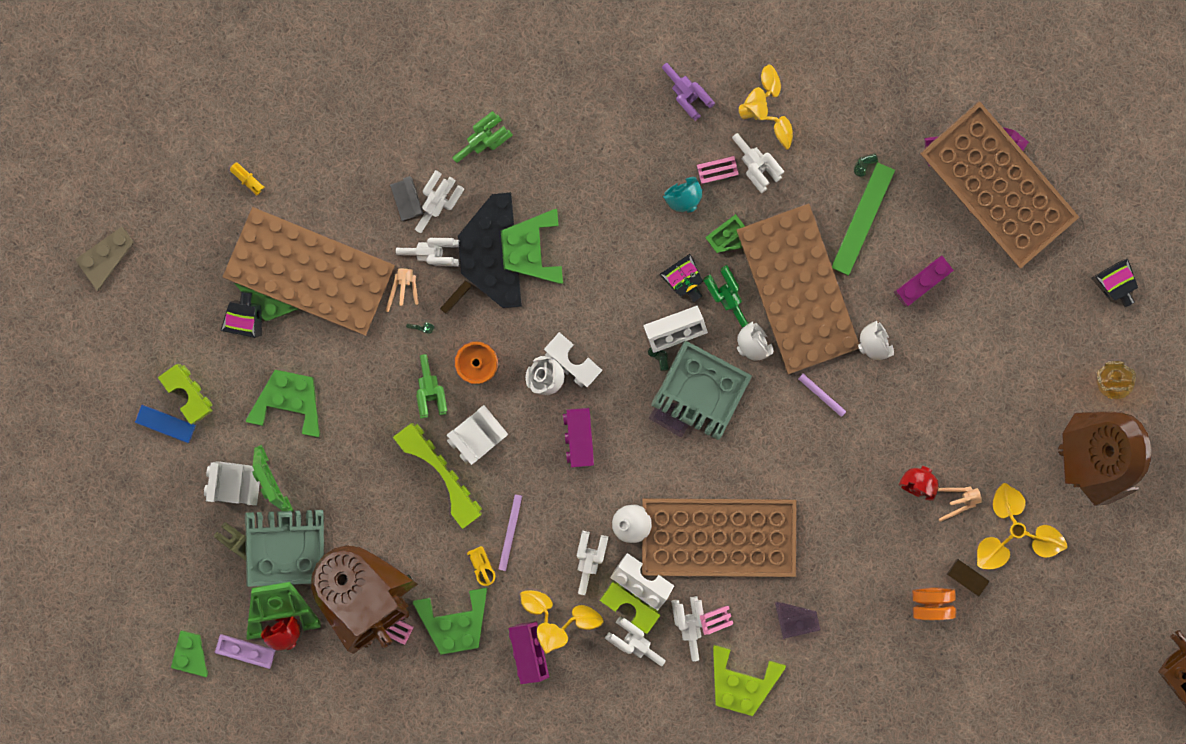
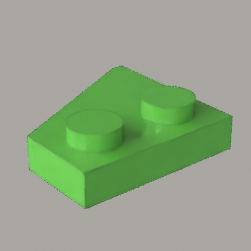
(726, 236)
(189, 654)

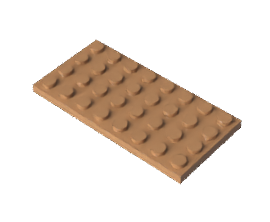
(999, 184)
(308, 271)
(798, 288)
(720, 537)

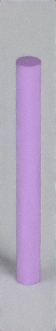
(510, 532)

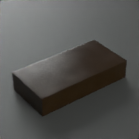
(455, 297)
(968, 577)

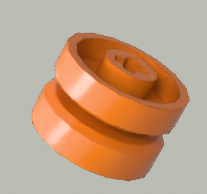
(466, 357)
(934, 604)

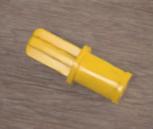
(246, 178)

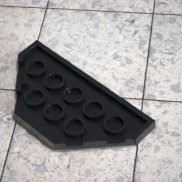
(482, 251)

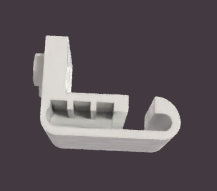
(476, 435)
(231, 483)

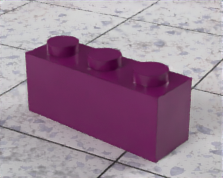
(923, 281)
(579, 437)
(528, 653)

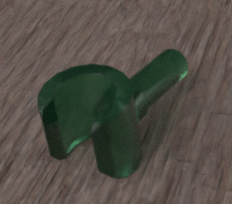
(427, 327)

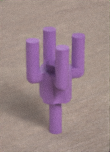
(687, 92)

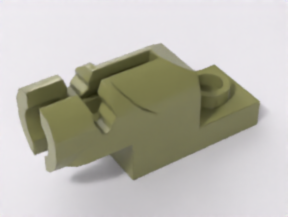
(236, 544)

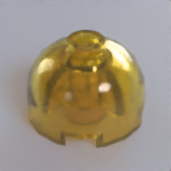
(1116, 380)

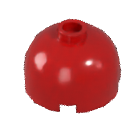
(920, 482)
(282, 634)

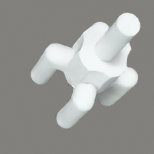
(757, 164)
(437, 200)
(432, 251)
(589, 559)
(689, 624)
(634, 642)

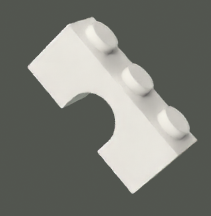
(584, 373)
(651, 592)

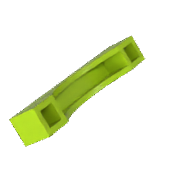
(462, 507)

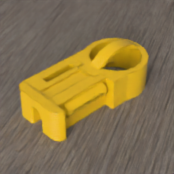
(481, 562)

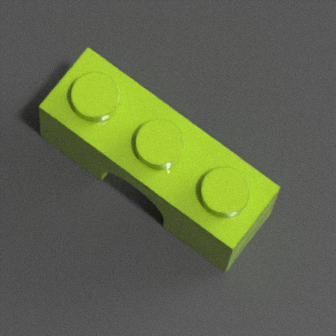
(197, 405)
(618, 595)

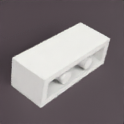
(675, 329)

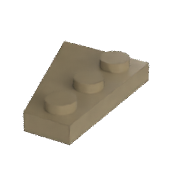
(103, 257)

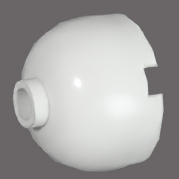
(875, 342)
(753, 343)
(545, 376)
(631, 524)

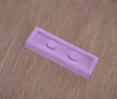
(245, 651)

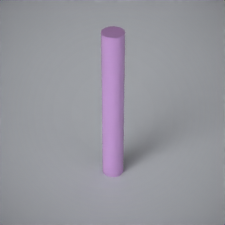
(822, 395)

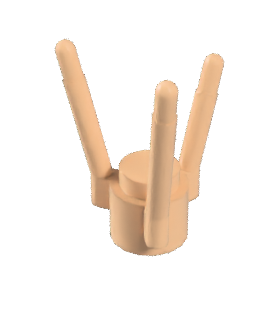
(404, 277)
(970, 497)

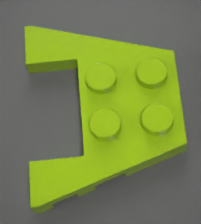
(738, 690)

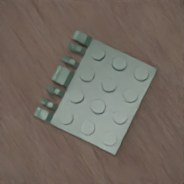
(704, 387)
(283, 551)

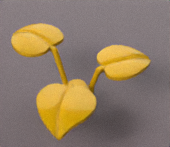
(756, 106)
(1010, 502)
(550, 635)

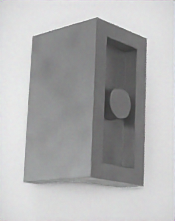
(406, 198)

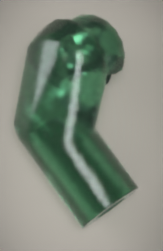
(862, 164)
(661, 356)

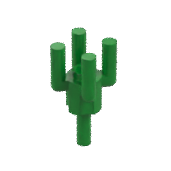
(727, 293)

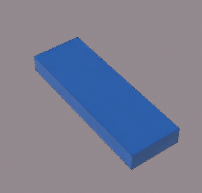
(165, 423)

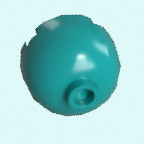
(685, 196)

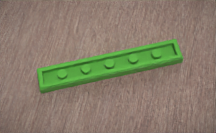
(863, 218)

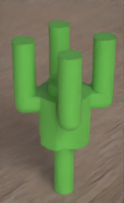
(483, 136)
(429, 390)

